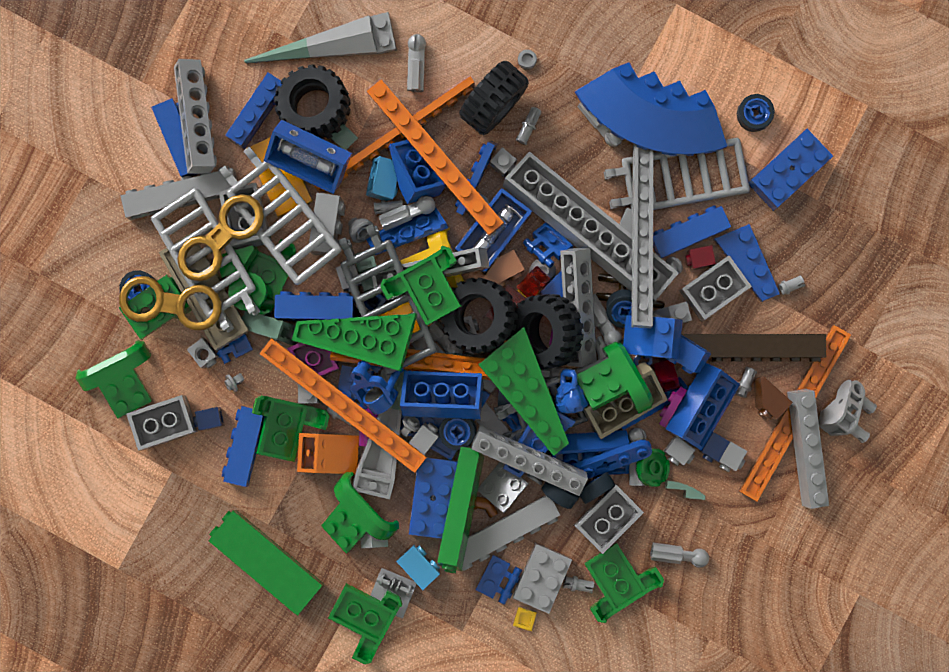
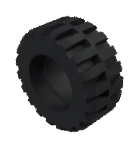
(309, 80)
(494, 97)
(502, 323)
(565, 326)

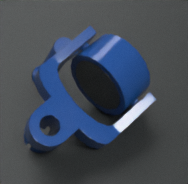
(380, 395)

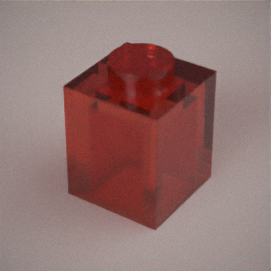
(533, 282)

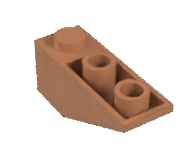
(505, 268)

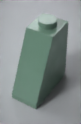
(270, 327)

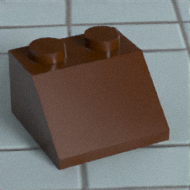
(769, 399)

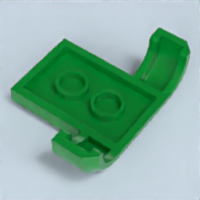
(272, 274)
(426, 286)
(119, 379)
(614, 379)
(283, 424)
(355, 518)
(619, 582)
(366, 617)

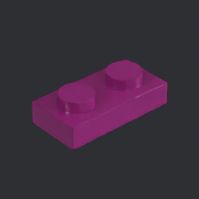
(667, 412)

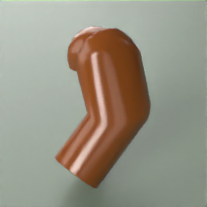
(484, 503)

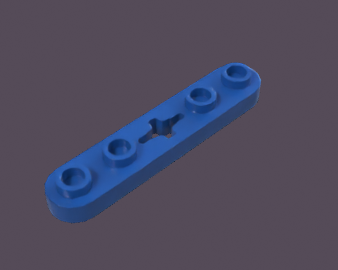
(615, 458)

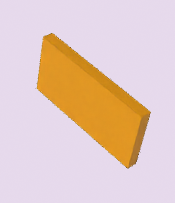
(260, 150)

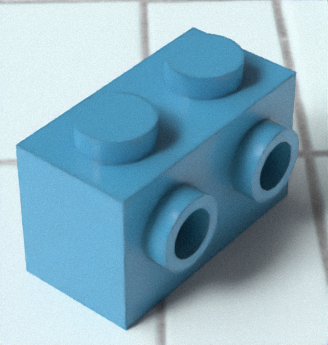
(382, 179)
(418, 566)

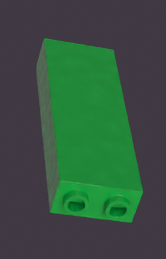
(460, 510)
(265, 561)

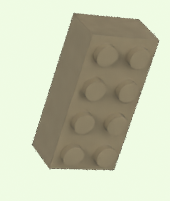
(622, 410)

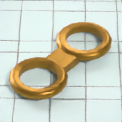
(220, 237)
(170, 303)

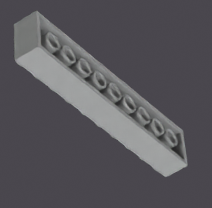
(581, 222)

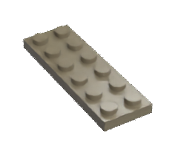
(215, 334)

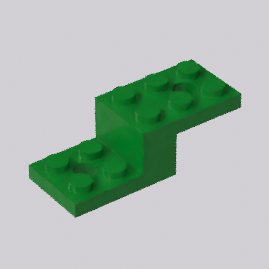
(147, 299)

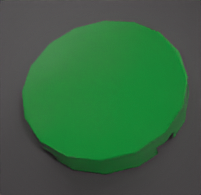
(259, 295)
(653, 469)

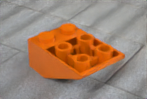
(327, 453)

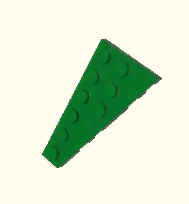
(370, 339)
(520, 380)

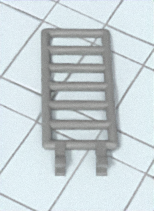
(690, 198)
(301, 206)
(244, 294)

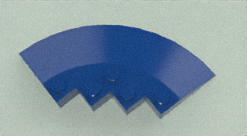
(653, 114)

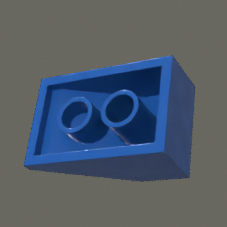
(413, 173)
(659, 341)

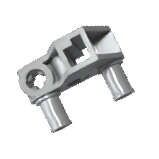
(837, 416)

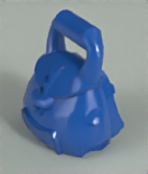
(569, 394)

